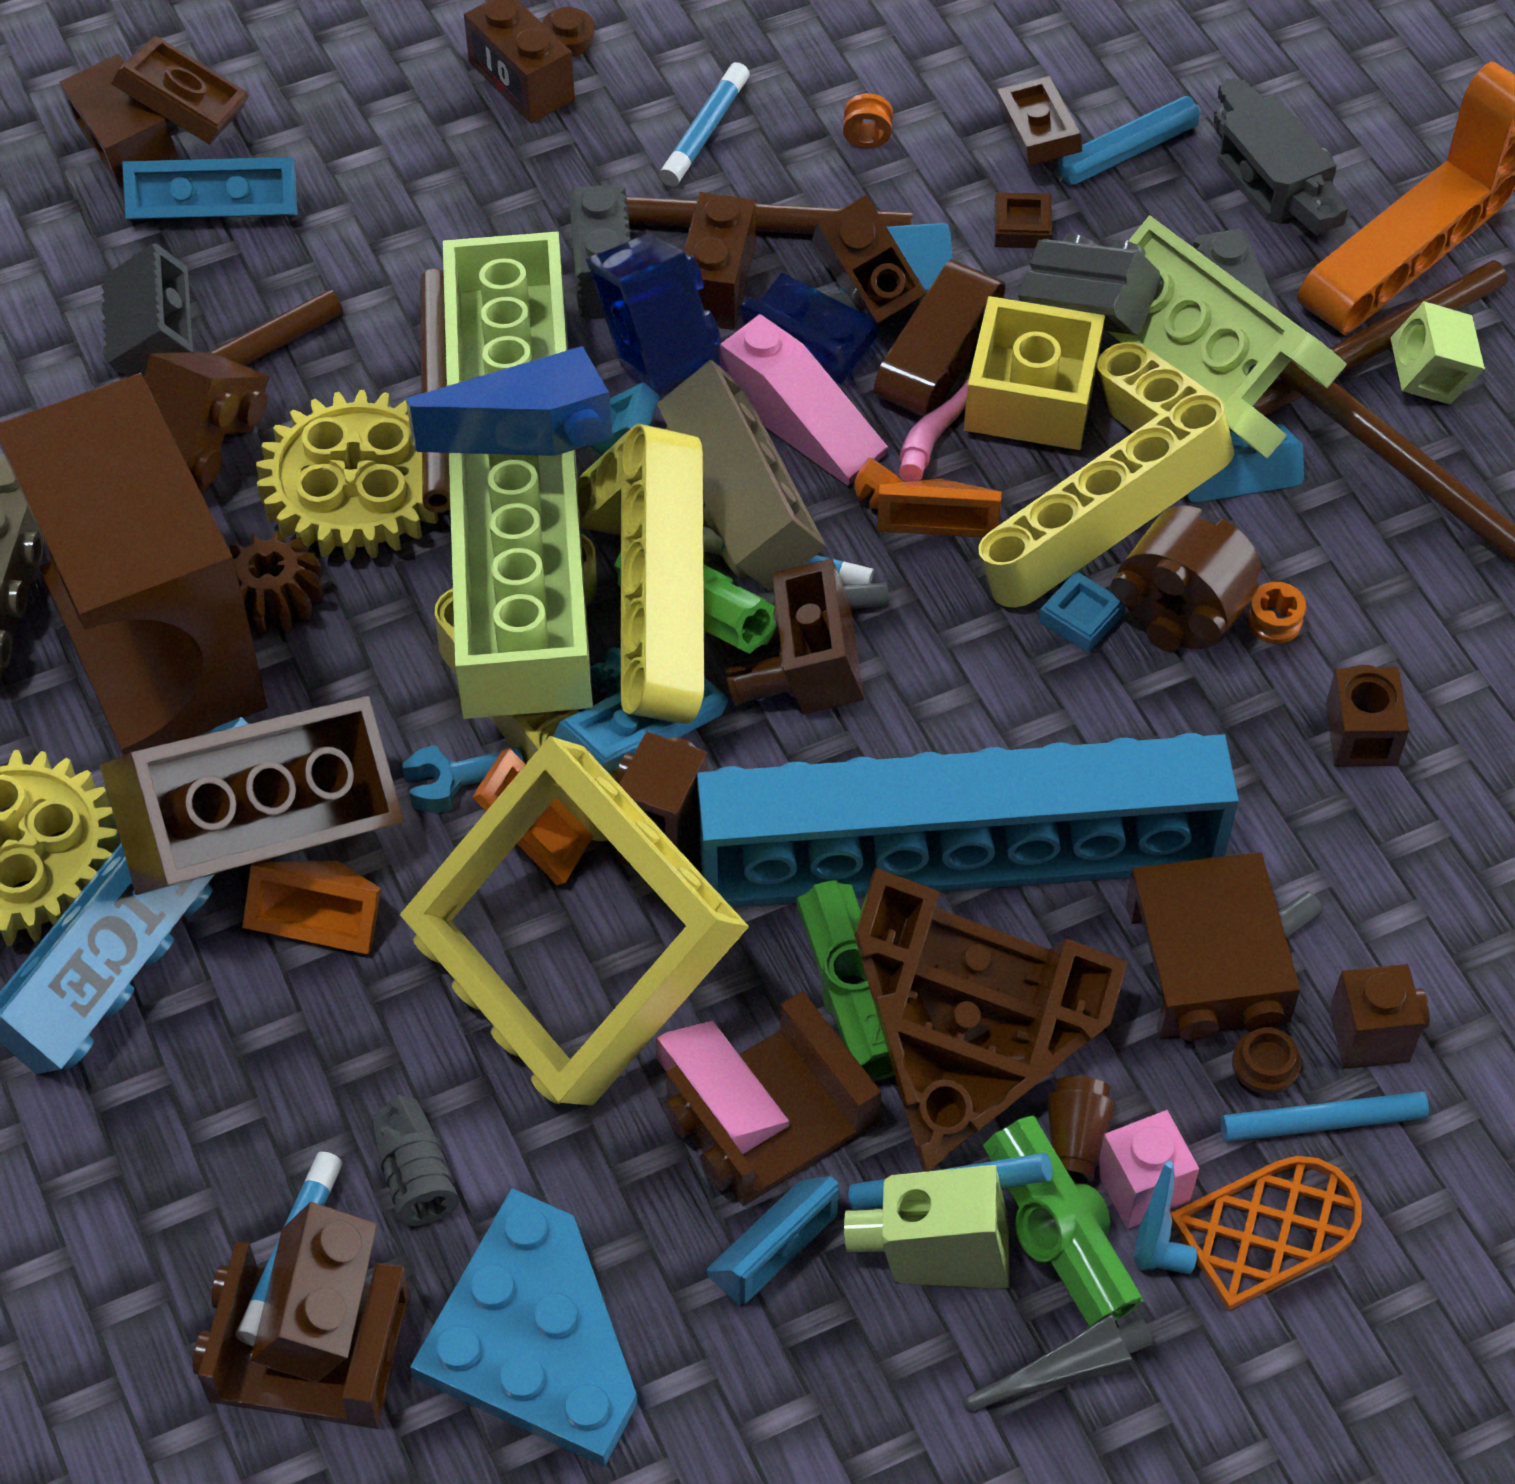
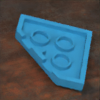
(533, 1335)

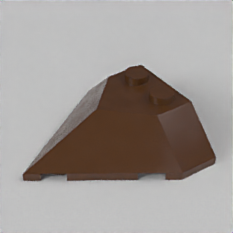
(972, 1009)

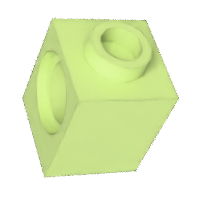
(1437, 353)

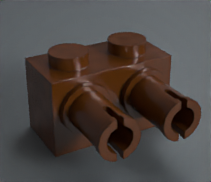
(816, 640)

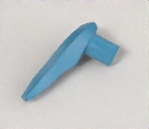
(1153, 1236)

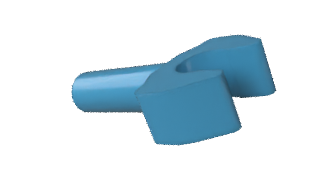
(451, 776)

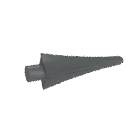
(1091, 1354)

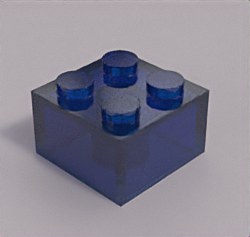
(654, 310)

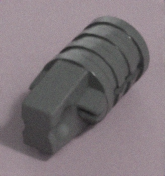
(413, 1163)

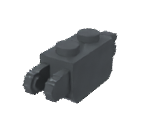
(1276, 160)

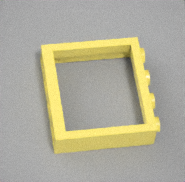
(708, 934)

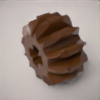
(277, 581)

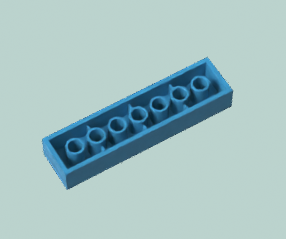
(966, 817)

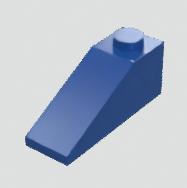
(520, 410)

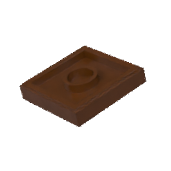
(181, 89)

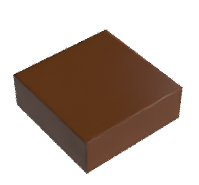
(1022, 219)

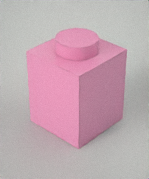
(1134, 1160)

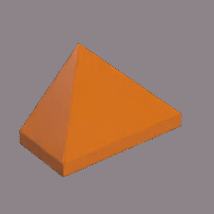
(938, 508)
(555, 838)
(313, 903)

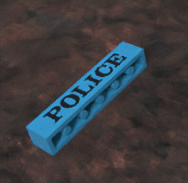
(89, 961)

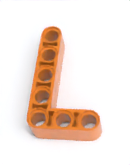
(1429, 217)

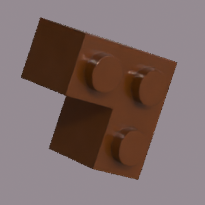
(202, 402)

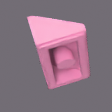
(723, 1083)

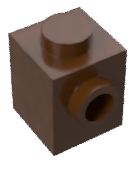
(1378, 1016)

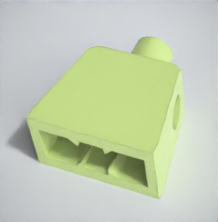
(938, 1228)

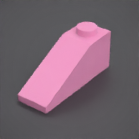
(800, 399)

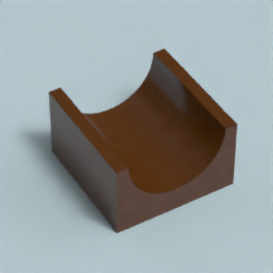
(135, 565)

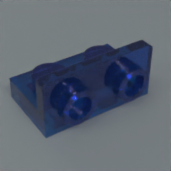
(824, 325)

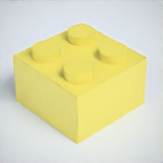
(1033, 373)

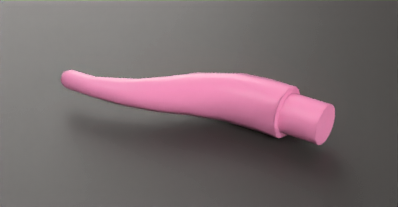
(922, 437)

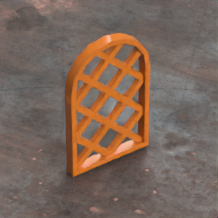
(1223, 1196)

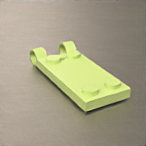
(1220, 329)

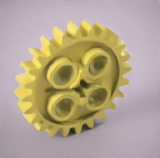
(345, 476)
(58, 866)

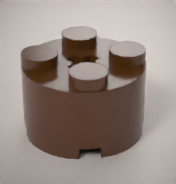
(1188, 579)

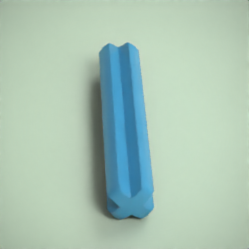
(1129, 140)

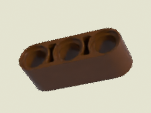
(937, 339)

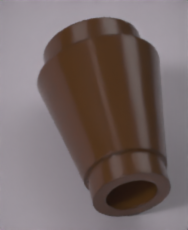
(1077, 1123)

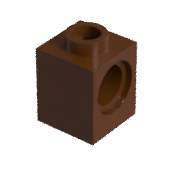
(1366, 737)

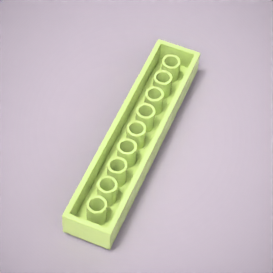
(513, 515)

